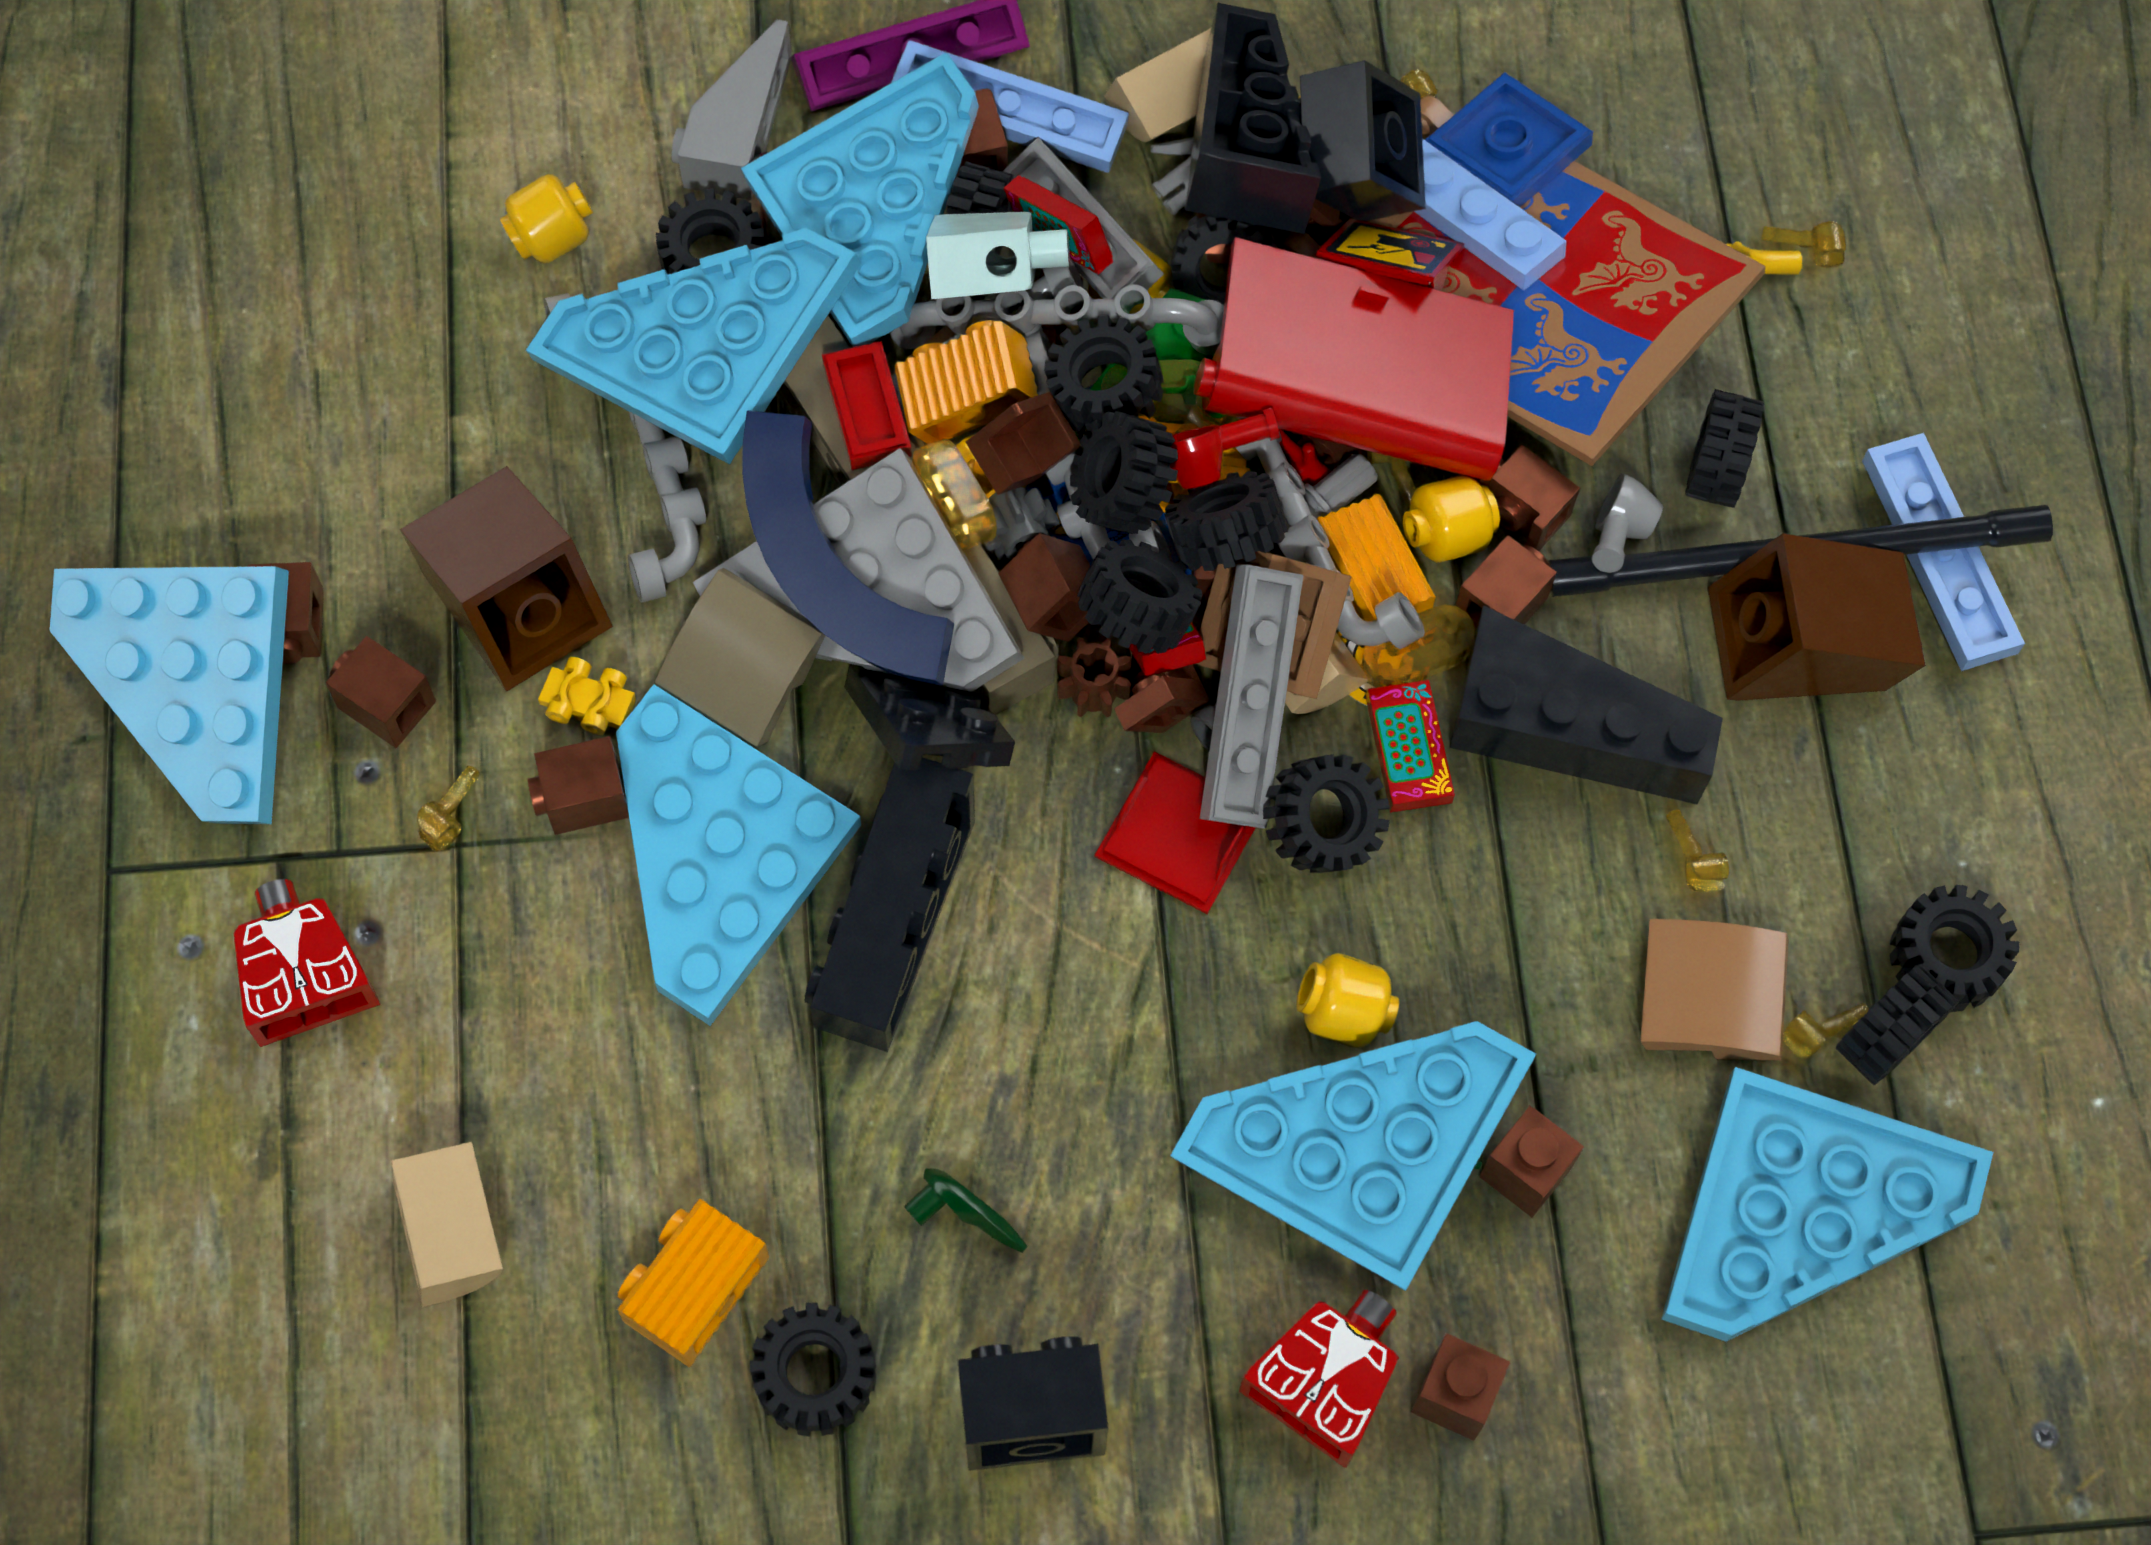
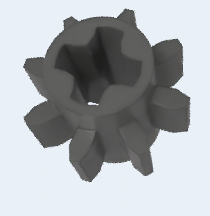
(1019, 519)

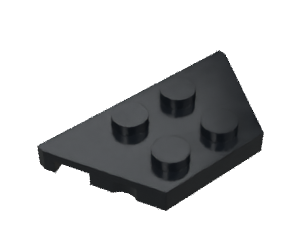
(929, 720)

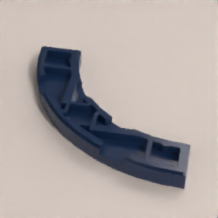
(809, 567)

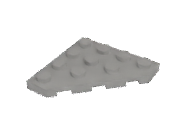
(905, 552)

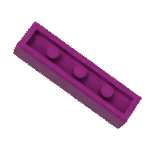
(870, 60)

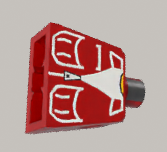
(296, 967)
(1327, 1374)

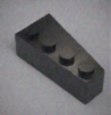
(1248, 136)
(1579, 716)
(893, 903)

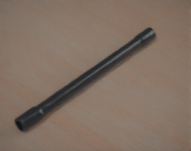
(1992, 529)

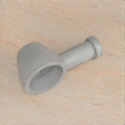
(1625, 513)

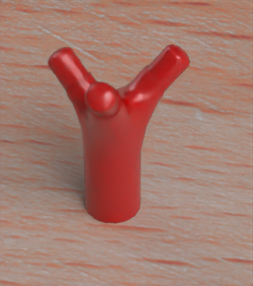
(1303, 460)

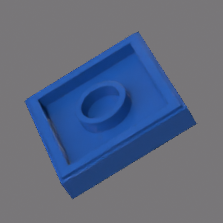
(1512, 139)

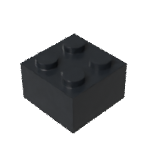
(1364, 140)
(1033, 1404)

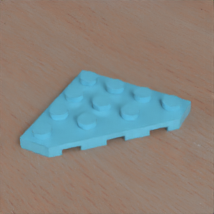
(874, 187)
(702, 340)
(188, 671)
(718, 847)
(1363, 1145)
(1807, 1200)

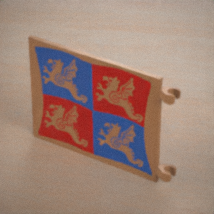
(1608, 317)

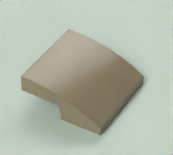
(740, 657)

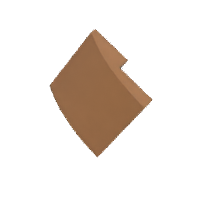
(1316, 625)
(1715, 989)

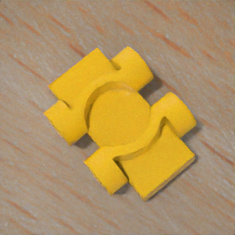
(588, 700)

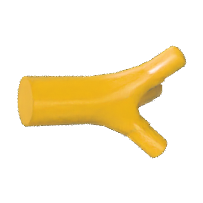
(1775, 261)

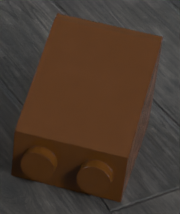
(508, 577)
(1815, 620)

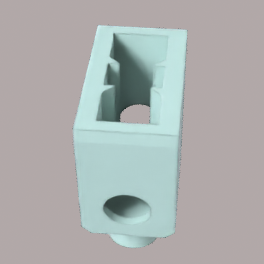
(967, 265)

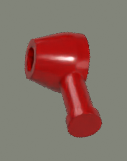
(1202, 447)

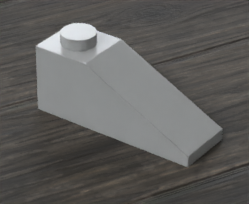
(734, 117)

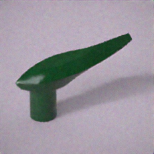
(944, 1190)

